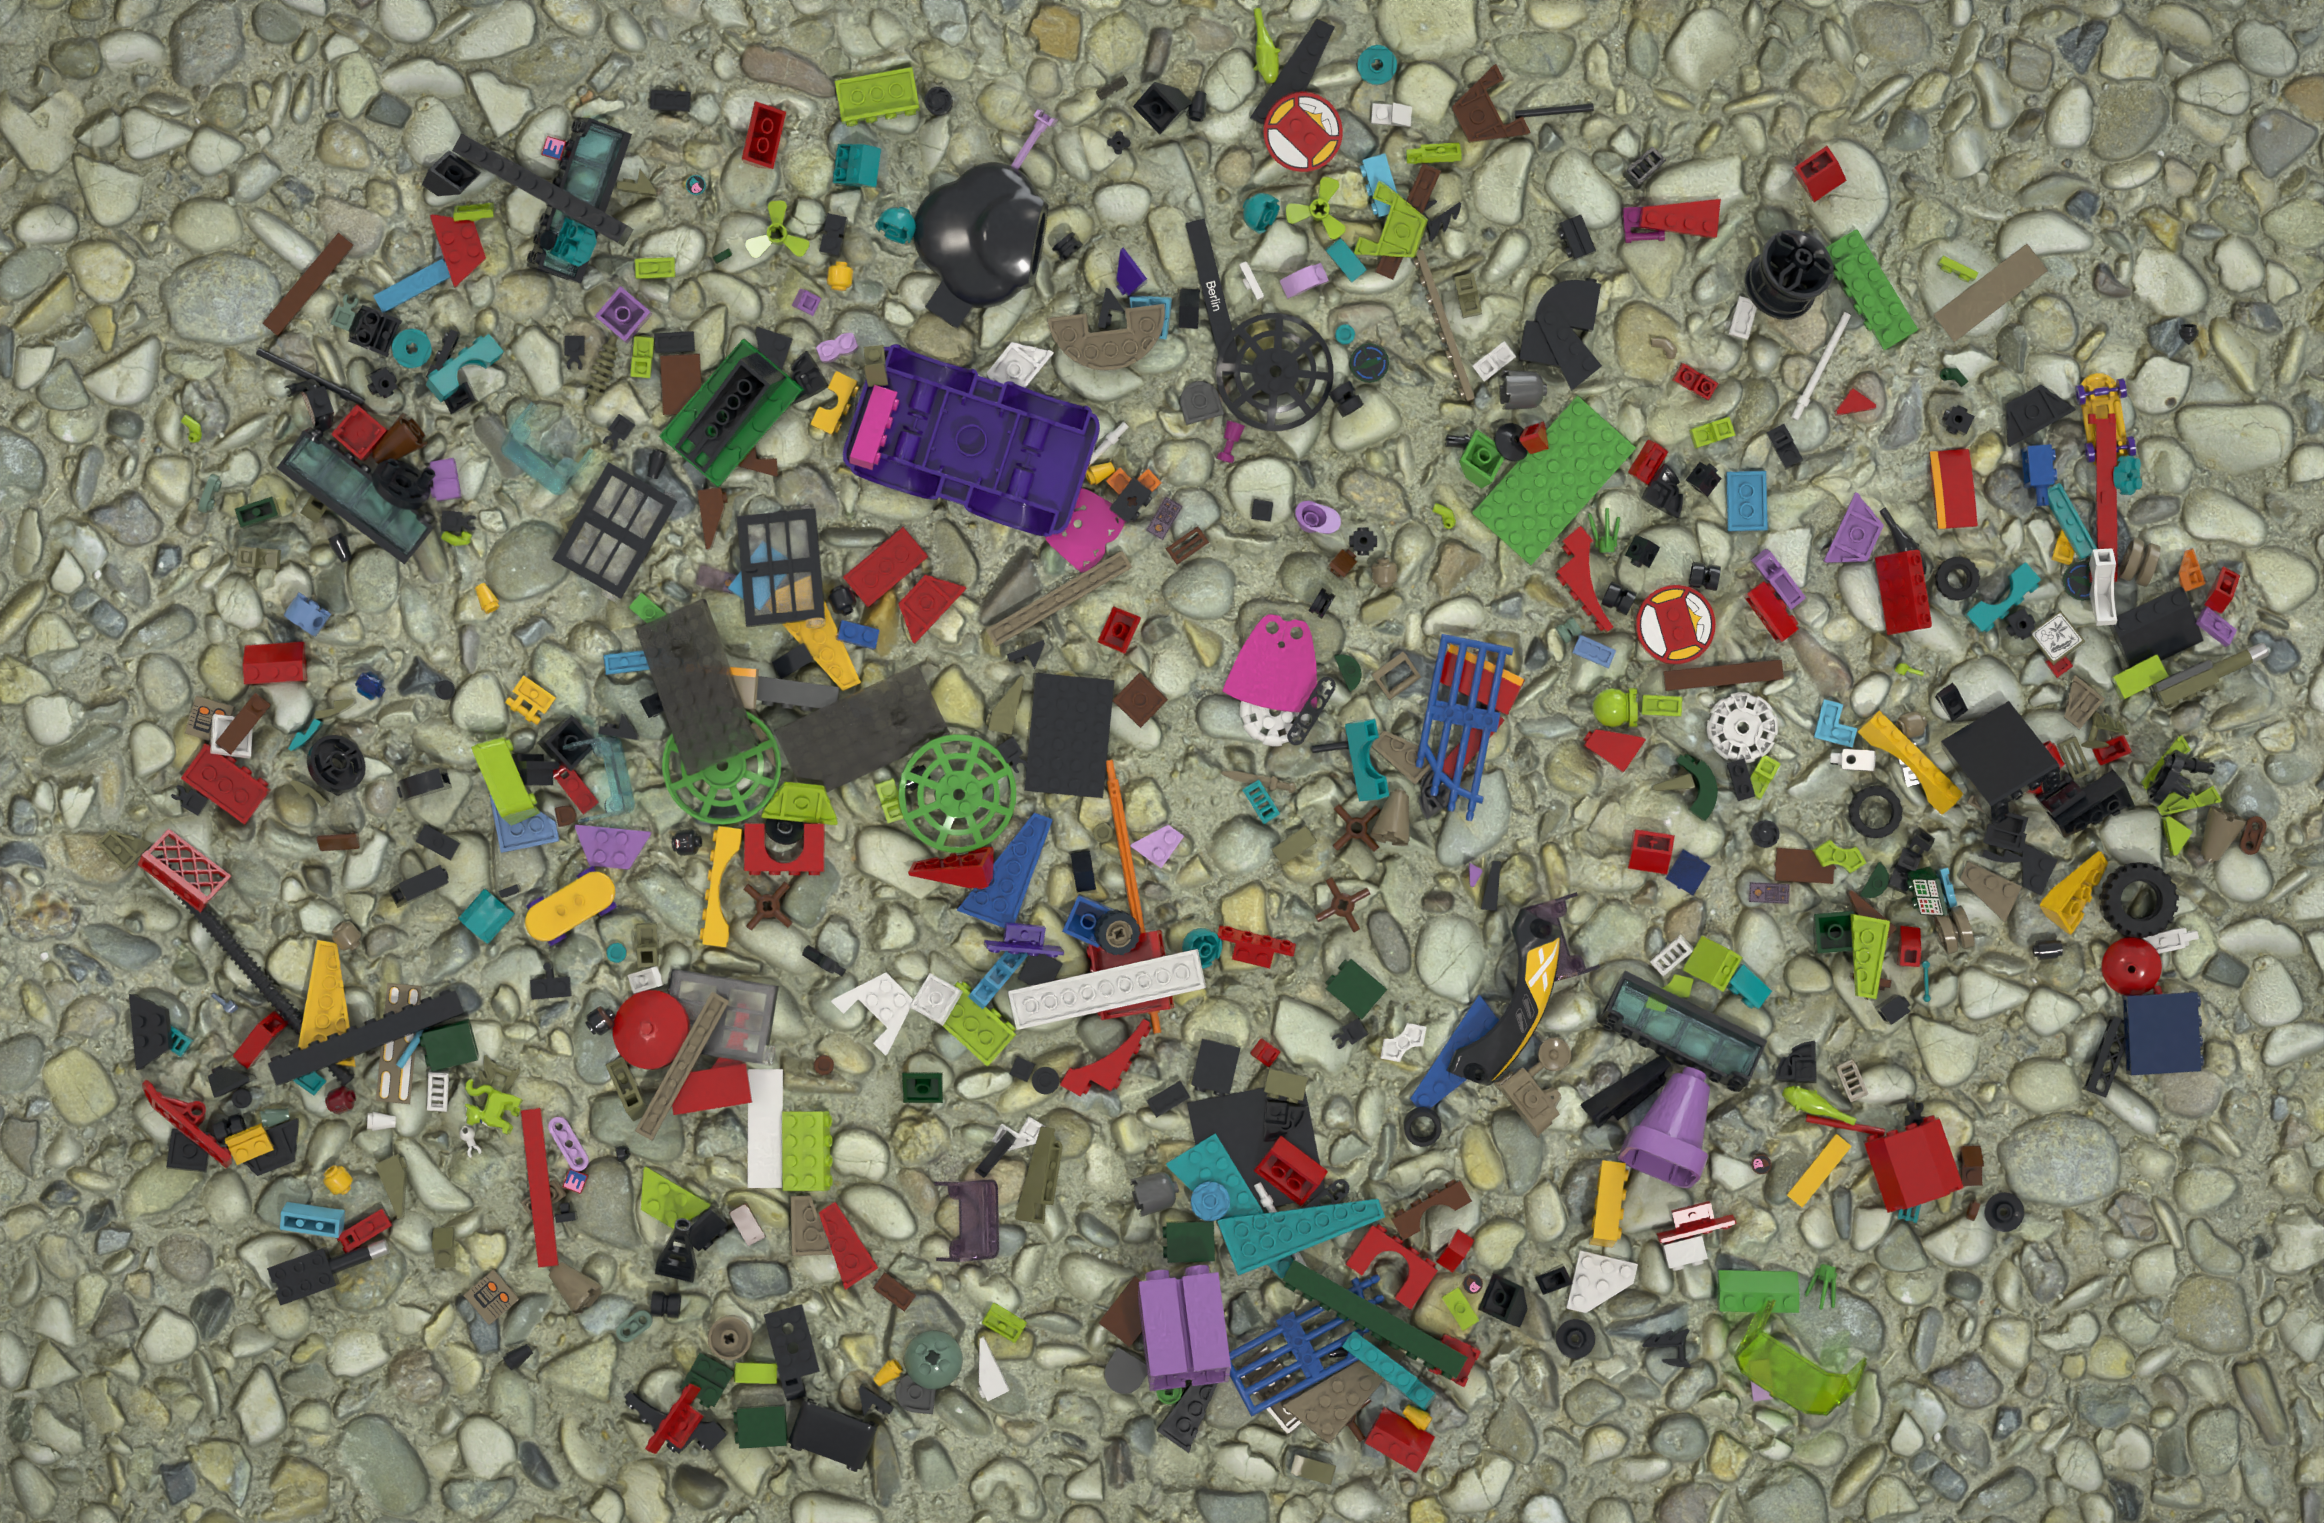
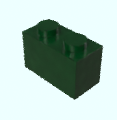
(258, 512)

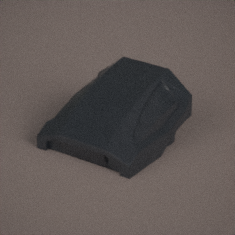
(373, 330)

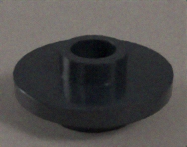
(1045, 1080)

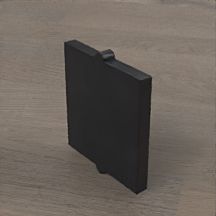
(1040, 970)

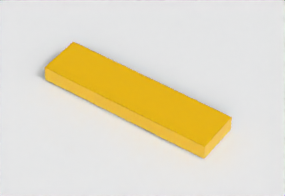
(1818, 1170)

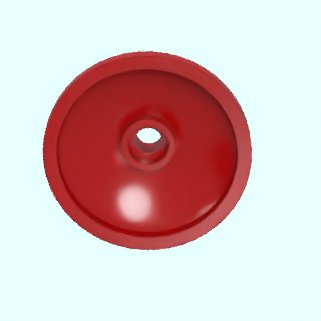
(2136, 953)

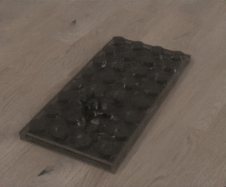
(696, 687)
(863, 731)

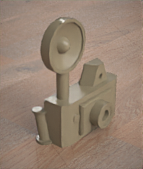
(1526, 1096)

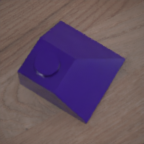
(1129, 275)

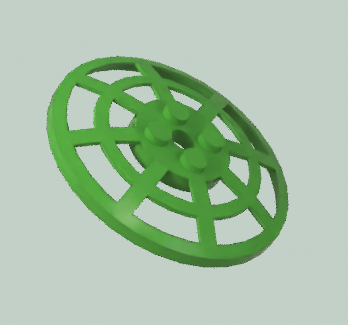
(726, 779)
(948, 784)

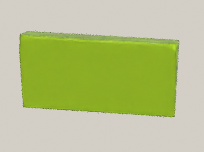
(1004, 1322)

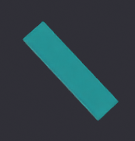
(2070, 522)

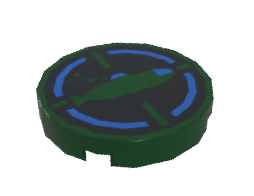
(1369, 363)
(2077, 581)

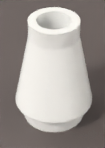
(380, 1121)

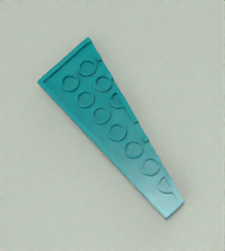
(1211, 1163)
(1275, 1235)

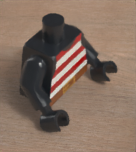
(316, 401)

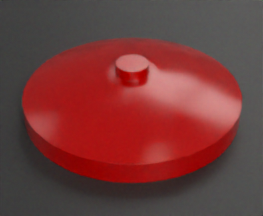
(650, 1029)

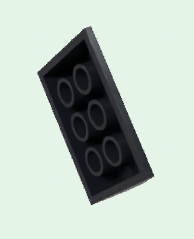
(2157, 628)

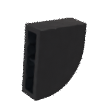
(1574, 301)
(424, 784)

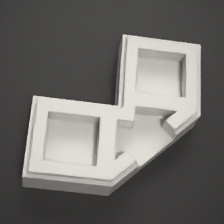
(1026, 1136)

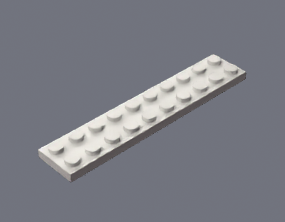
(1107, 989)

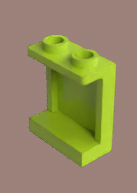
(1712, 963)

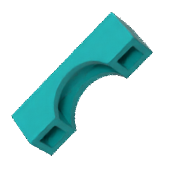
(482, 353)
(2021, 581)
(1368, 781)

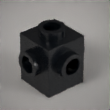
(375, 382)
(1965, 420)
(1704, 478)
(1354, 541)
(1642, 552)
(2013, 624)

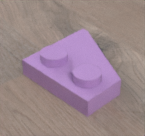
(1158, 845)

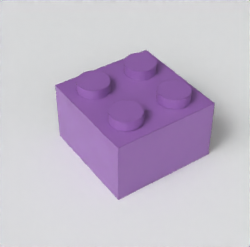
(623, 314)

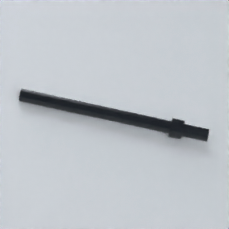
(344, 393)

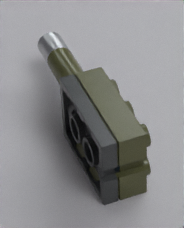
(2202, 676)

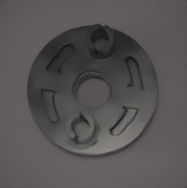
(399, 481)
(326, 774)
(2169, 780)

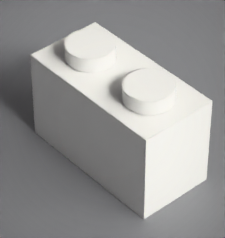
(1685, 1252)

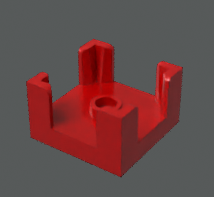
(1465, 1349)

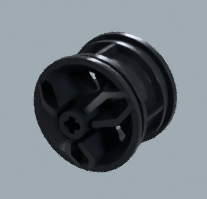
(1779, 289)

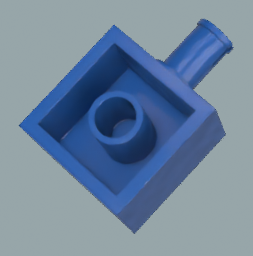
(2039, 470)

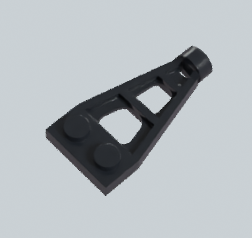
(674, 1268)

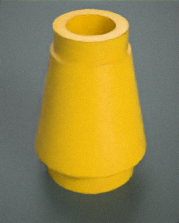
(1098, 473)
(486, 598)
(888, 1372)
(1418, 1417)

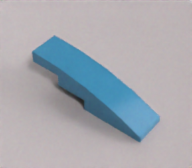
(996, 978)

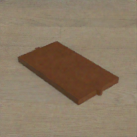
(1801, 866)

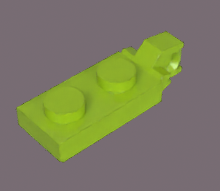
(1434, 153)

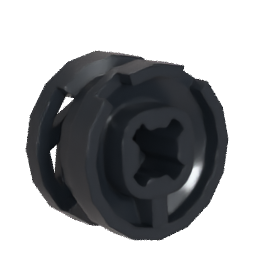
(938, 101)
(1067, 246)
(1320, 601)
(1765, 834)

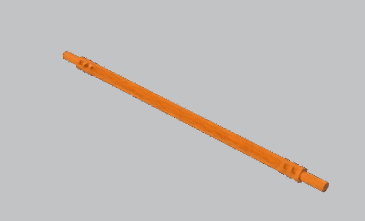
(1127, 862)

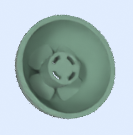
(935, 1370)

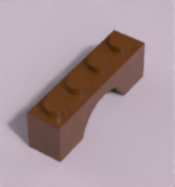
(1453, 1196)

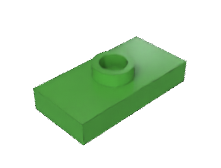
(646, 609)

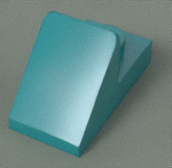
(311, 1082)

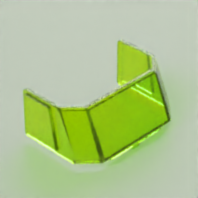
(1790, 1374)

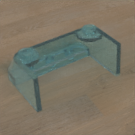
(554, 478)
(621, 798)

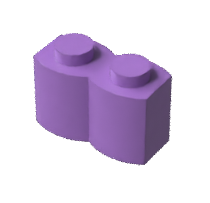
(446, 480)

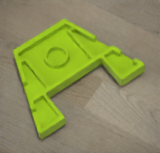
(1401, 231)
(2175, 802)

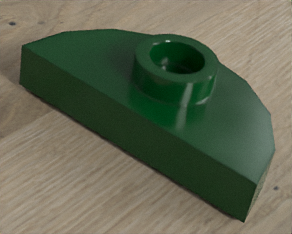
(1350, 670)
(1876, 883)

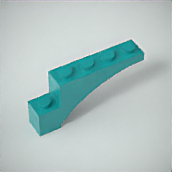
(1389, 1370)

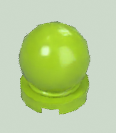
(1615, 707)

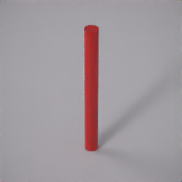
(1843, 1125)

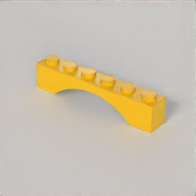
(1885, 735)
(716, 927)

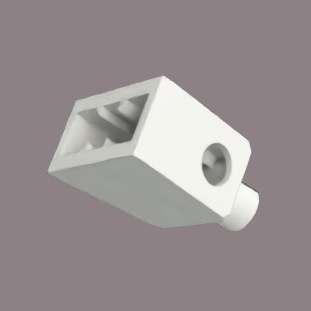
(1864, 760)

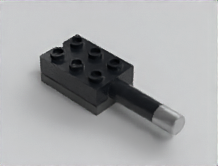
(318, 1271)

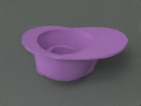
(1317, 518)

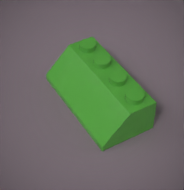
(1752, 1289)

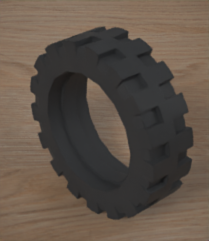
(1895, 804)

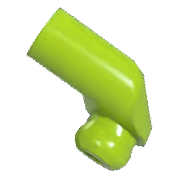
(194, 429)
(1447, 515)

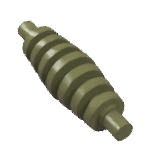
(602, 370)

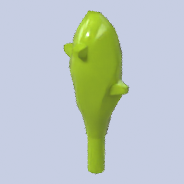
(1266, 53)
(1813, 1103)

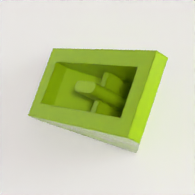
(2175, 834)

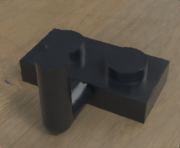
(551, 986)

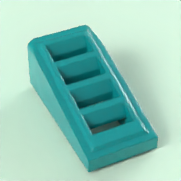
(1271, 815)
(185, 1046)

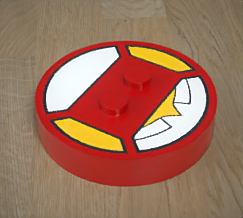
(1302, 131)
(1675, 624)

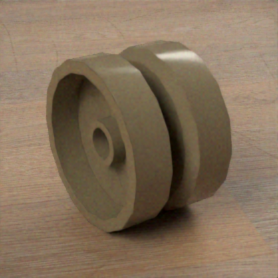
(2139, 562)
(1954, 930)
(721, 1345)

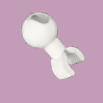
(469, 1138)

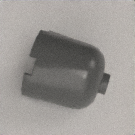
(1521, 390)
(1154, 1193)

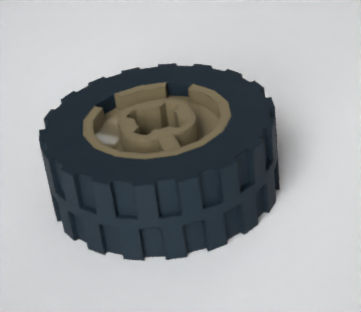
(1117, 932)

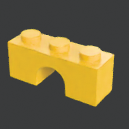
(829, 420)

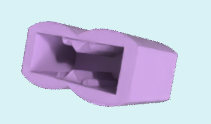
(842, 346)

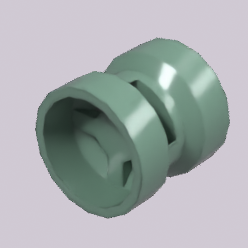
(1573, 628)

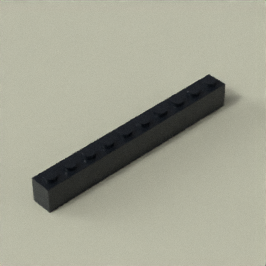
(542, 190)
(363, 1039)

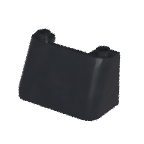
(832, 1434)

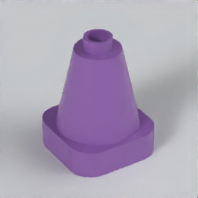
(1672, 1132)

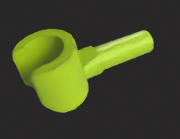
(1903, 668)

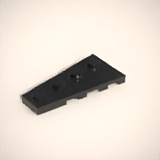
(1570, 352)
(1186, 1415)

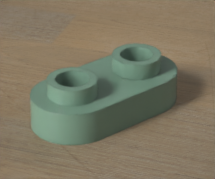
(212, 486)
(634, 1325)

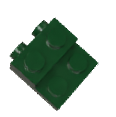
(710, 1377)

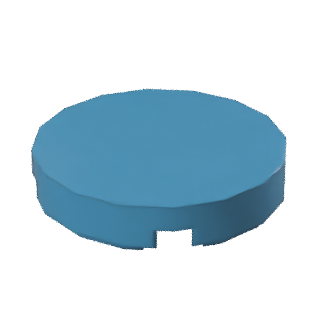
(1210, 1201)

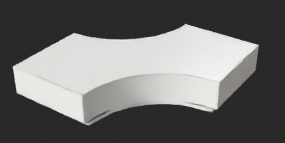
(1395, 1048)

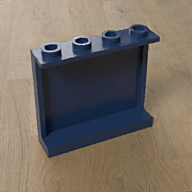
(2162, 1033)

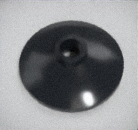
(1505, 442)
(793, 829)
(2011, 1219)
(1579, 1348)

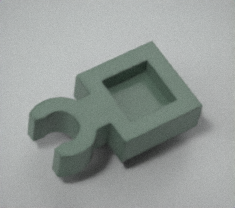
(344, 315)

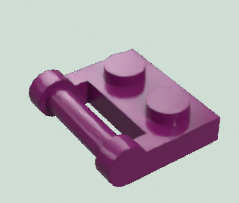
(1631, 219)

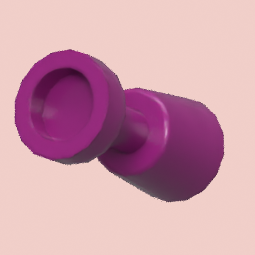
(1232, 433)

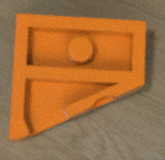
(2190, 571)

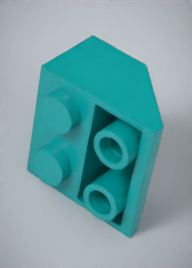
(857, 165)
(1749, 987)

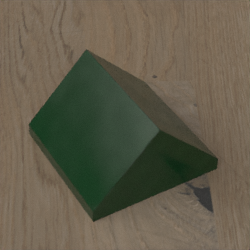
(922, 1087)

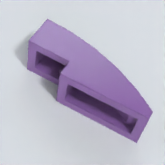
(1779, 578)

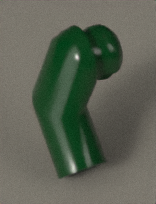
(1953, 374)

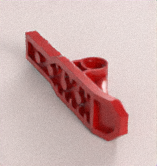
(180, 1116)

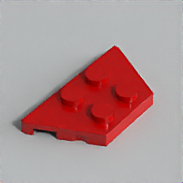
(459, 246)
(927, 603)

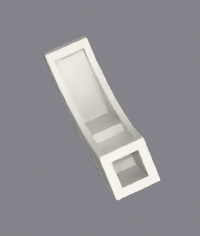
(2102, 589)

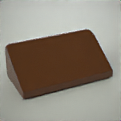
(338, 842)

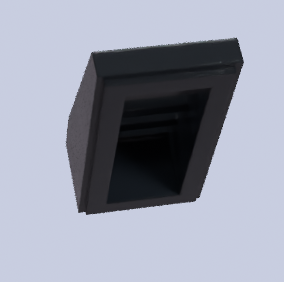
(1634, 175)

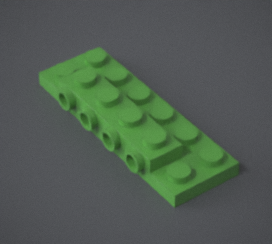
(1870, 290)

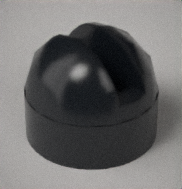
(620, 1152)

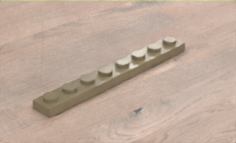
(1445, 334)
(1059, 598)
(682, 1066)

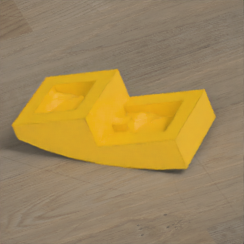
(2063, 550)

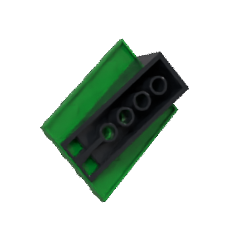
(731, 412)

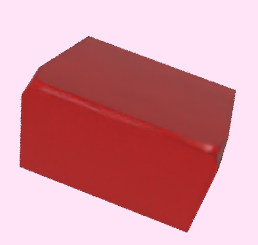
(1265, 1052)

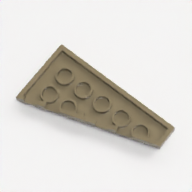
(1336, 1400)

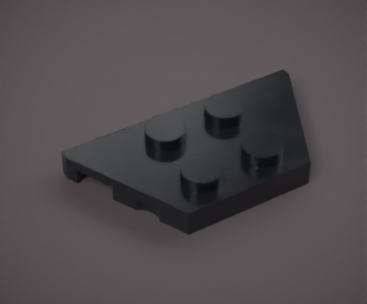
(2033, 412)
(150, 1030)
(284, 1139)

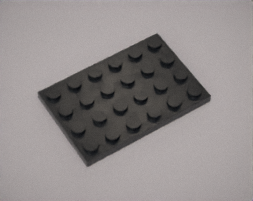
(1069, 735)

